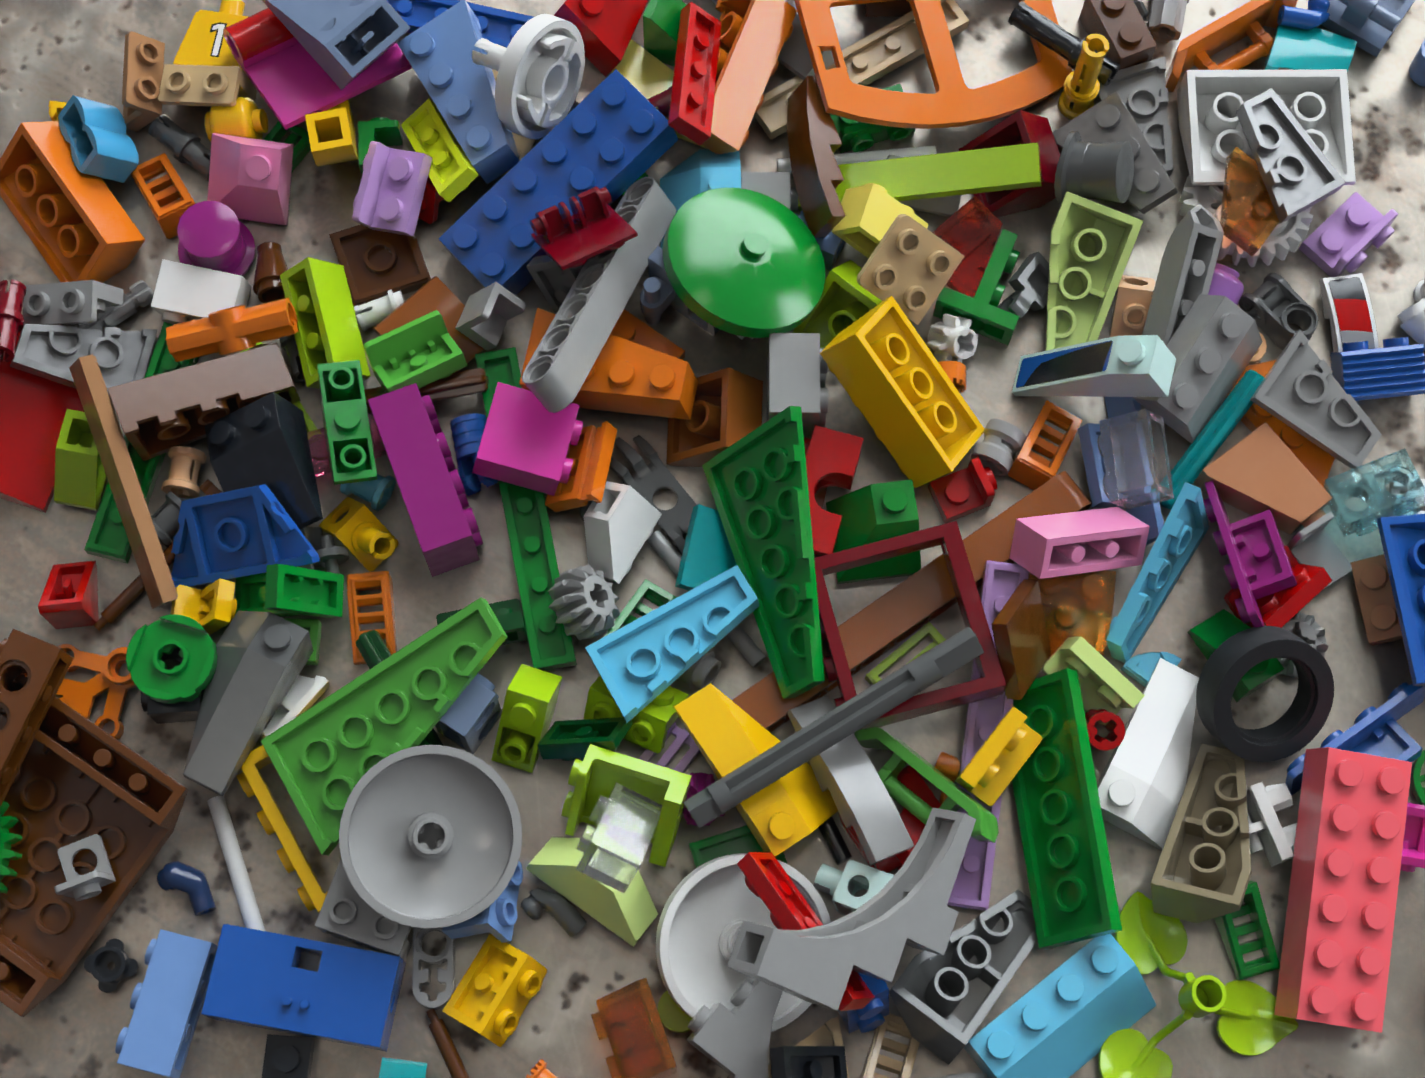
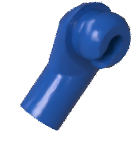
(1304, 18)

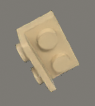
(204, 85)

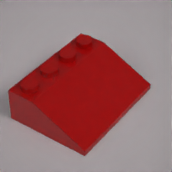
(29, 431)

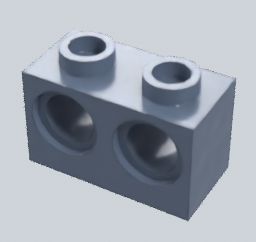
(471, 715)

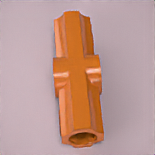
(232, 329)

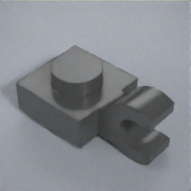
(1029, 285)

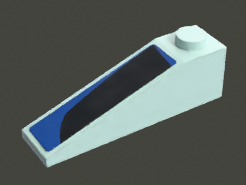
(1099, 369)

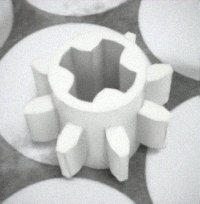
(952, 339)

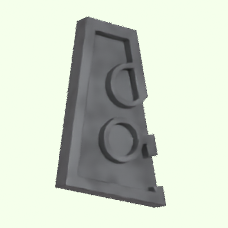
(54, 348)

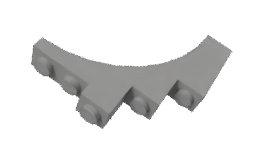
(870, 940)
(738, 1037)

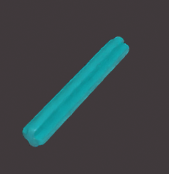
(1214, 434)

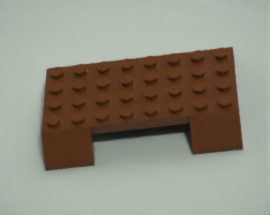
(68, 789)

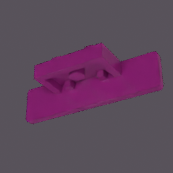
(1255, 555)

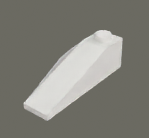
(1150, 766)

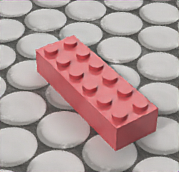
(1343, 889)

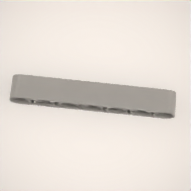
(597, 300)

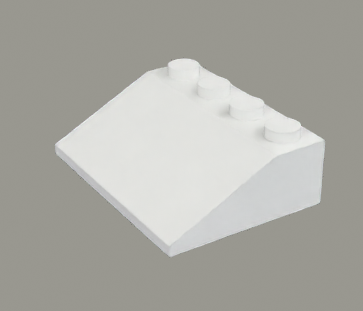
(1212, 129)

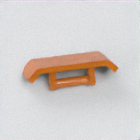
(1222, 33)

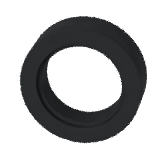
(1296, 725)

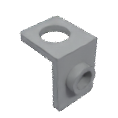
(1316, 548)
(89, 884)

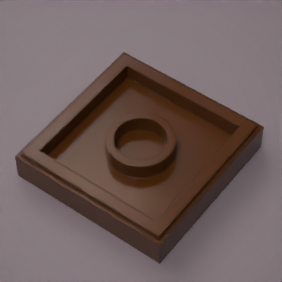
(379, 262)
(1021, 639)

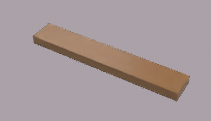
(123, 481)

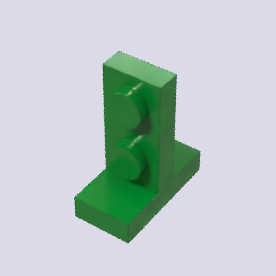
(983, 308)
(291, 592)

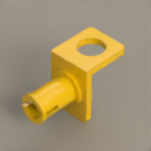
(360, 533)

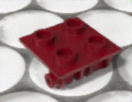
(584, 234)

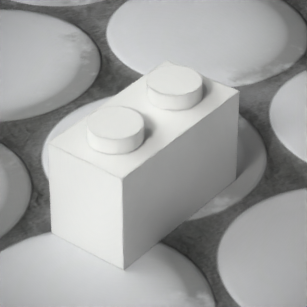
(193, 292)

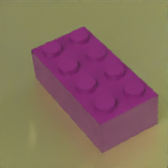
(427, 478)

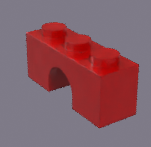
(829, 462)

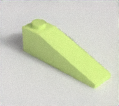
(1085, 268)

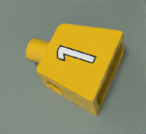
(205, 38)

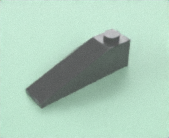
(253, 674)
(952, 993)

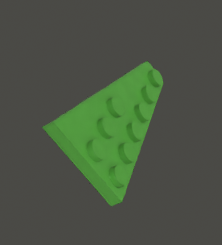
(377, 715)

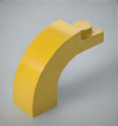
(332, 135)

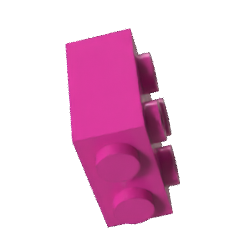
(526, 441)

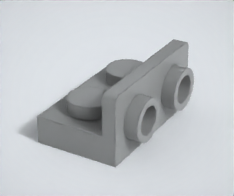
(69, 302)

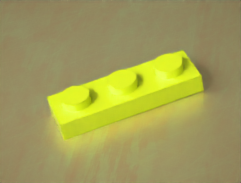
(431, 135)

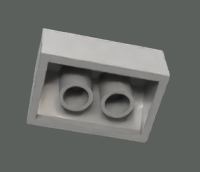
(1210, 356)

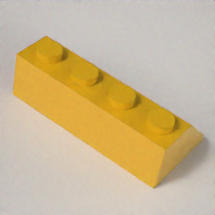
(903, 393)

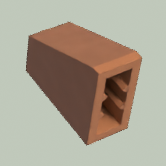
(1267, 475)

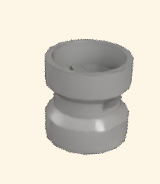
(998, 446)

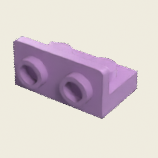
(391, 189)
(1346, 236)

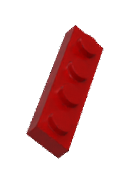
(695, 74)
(792, 912)

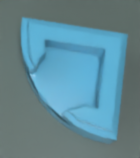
(1142, 665)

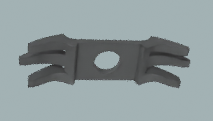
(651, 479)

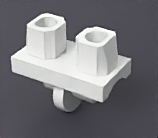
(1264, 825)

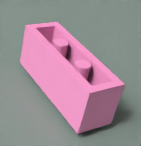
(1079, 542)

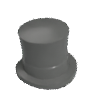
(1094, 170)

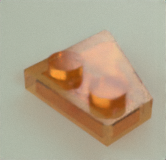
(1246, 205)

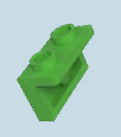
(414, 354)

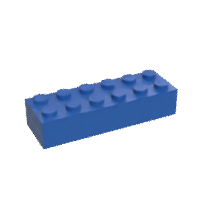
(599, 144)

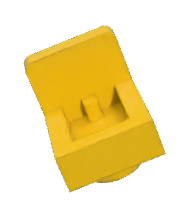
(210, 607)

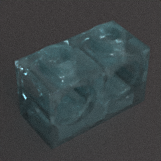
(1369, 485)

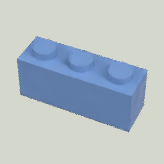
(167, 1004)

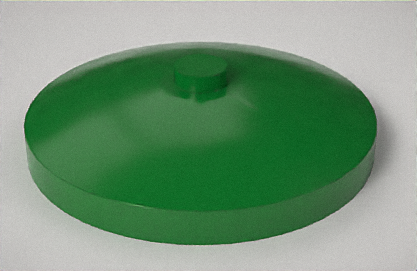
(743, 262)

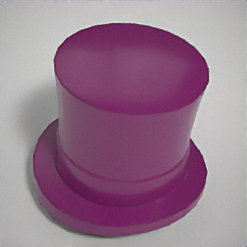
(215, 239)

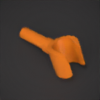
(949, 767)

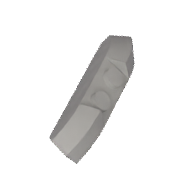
(1184, 271)

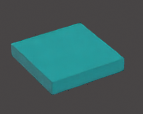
(705, 549)

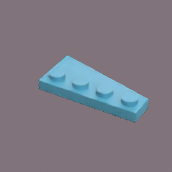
(1164, 565)
(666, 642)

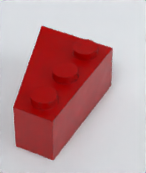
(604, 27)

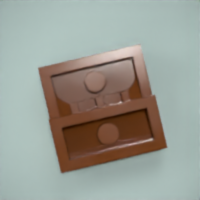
(428, 298)

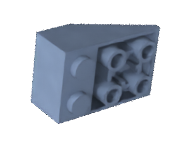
(341, 33)

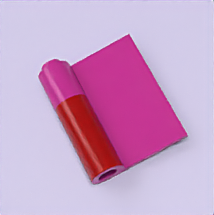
(290, 76)

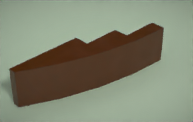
(812, 158)

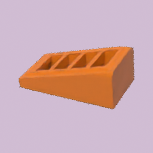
(170, 214)
(1034, 469)
(364, 582)

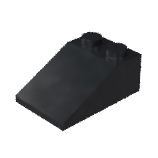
(268, 447)

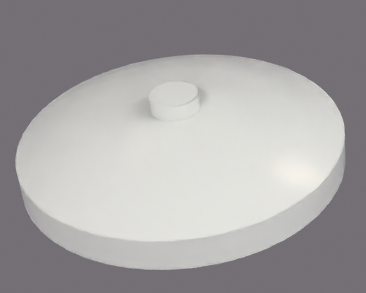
(701, 931)

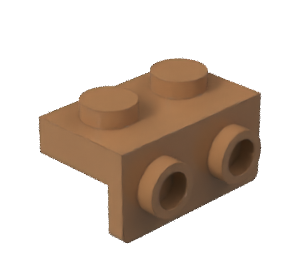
(141, 80)
(1376, 600)

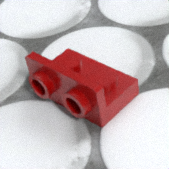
(1284, 605)

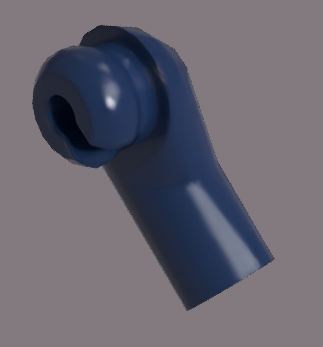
(188, 880)

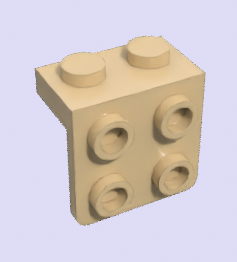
(910, 267)

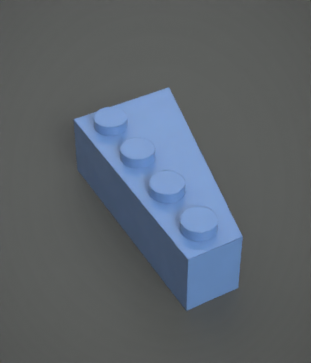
(461, 89)

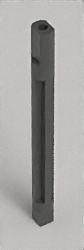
(834, 726)

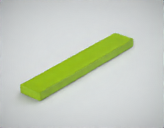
(948, 173)

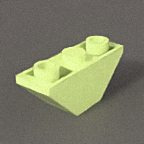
(622, 913)

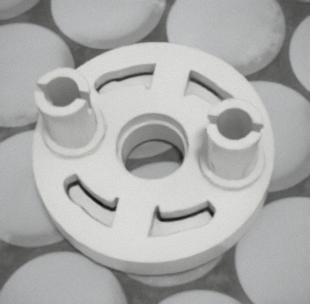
(535, 74)

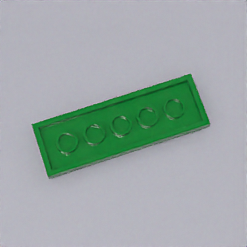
(1063, 819)

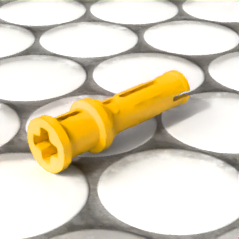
(1082, 84)

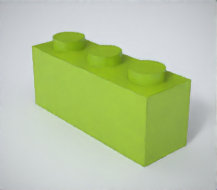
(324, 315)

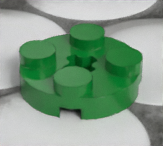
(160, 638)

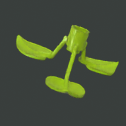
(1244, 1007)

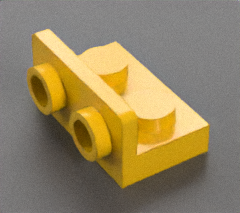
(999, 758)
(495, 990)

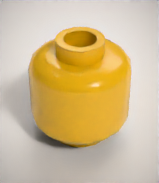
(239, 120)

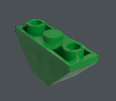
(346, 422)

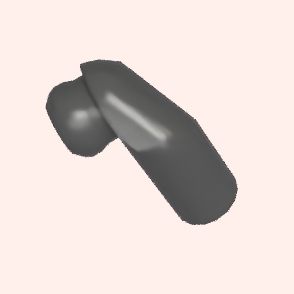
(557, 906)

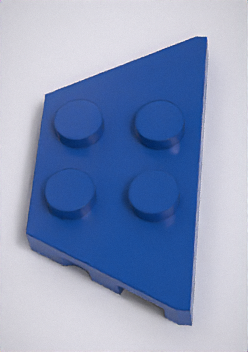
(235, 537)

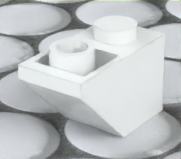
(618, 530)

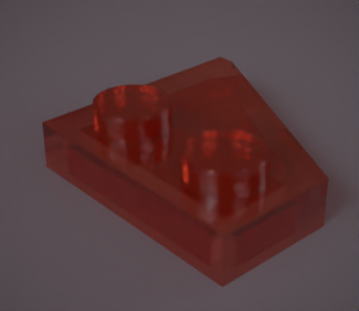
(974, 234)

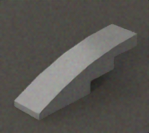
(855, 789)

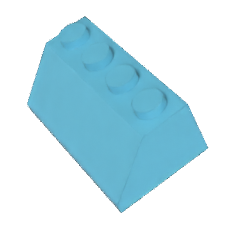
(1064, 1016)

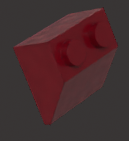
(1016, 130)

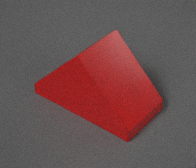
(71, 595)

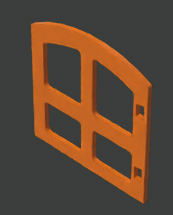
(953, 102)

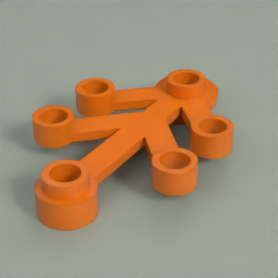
(81, 695)

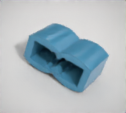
(98, 139)

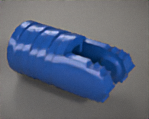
(467, 435)

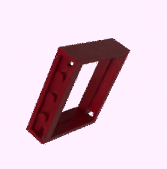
(836, 666)

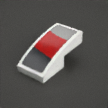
(1349, 310)

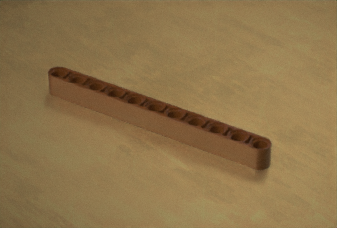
(915, 600)

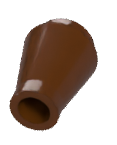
(268, 270)

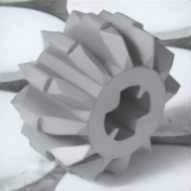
(584, 602)

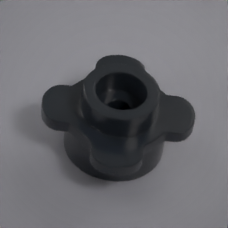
(98, 962)

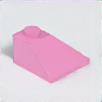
(251, 177)

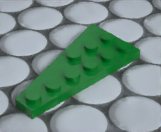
(767, 521)

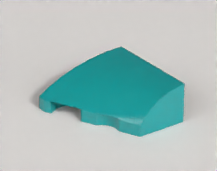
(1309, 50)

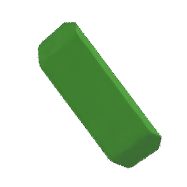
(876, 738)

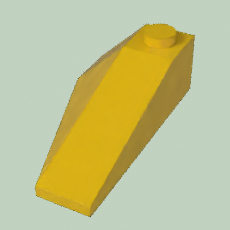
(730, 738)

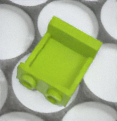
(598, 776)

